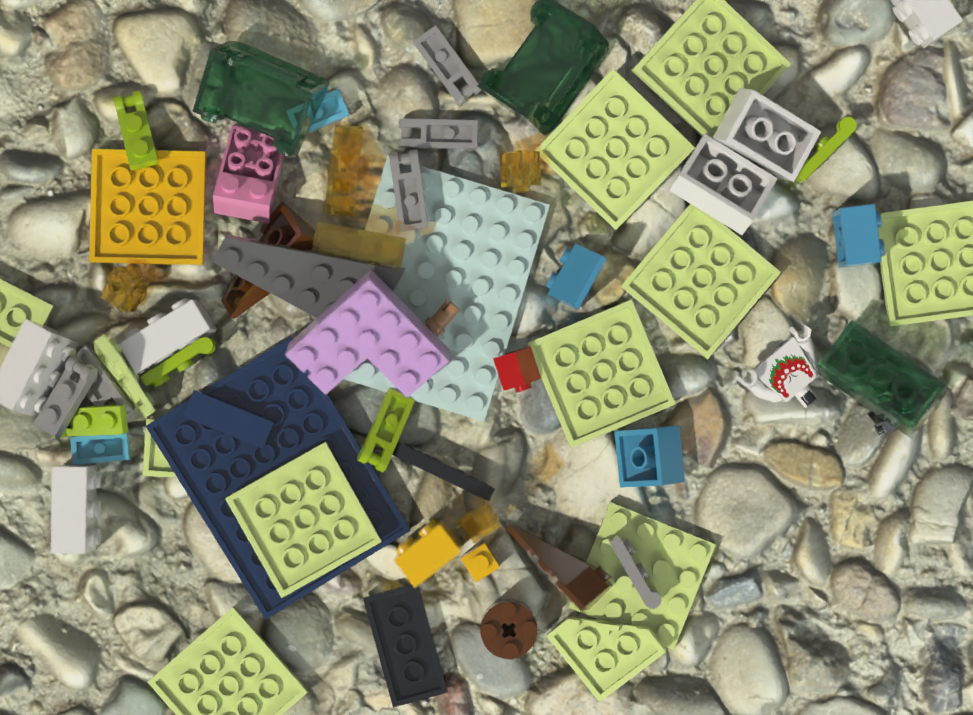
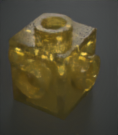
(520, 170)
(125, 288)

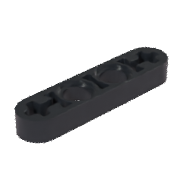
(443, 471)

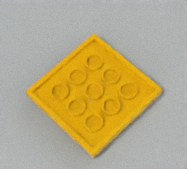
(148, 211)

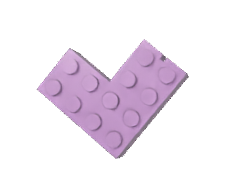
(371, 325)

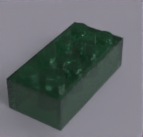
(881, 379)

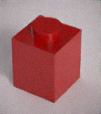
(517, 369)

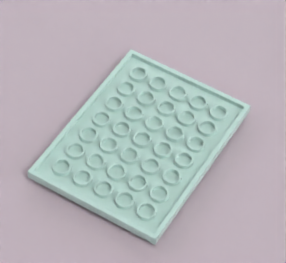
(477, 258)

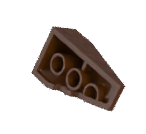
(284, 229)
(577, 578)

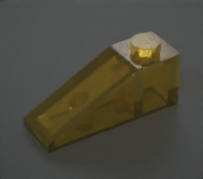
(344, 171)
(359, 244)
(478, 522)

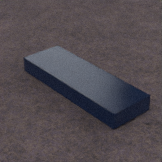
(228, 419)

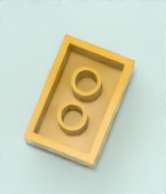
(428, 552)

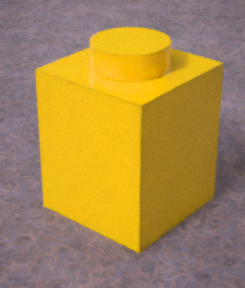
(480, 561)

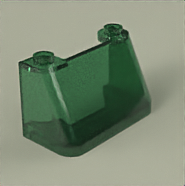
(548, 66)
(260, 94)

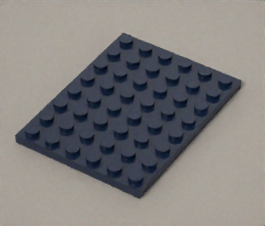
(218, 465)

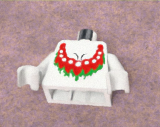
(786, 371)

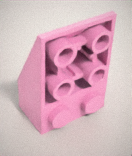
(248, 176)

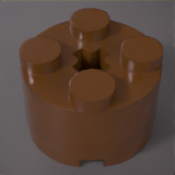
(508, 645)

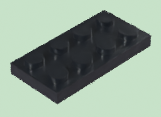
(405, 645)

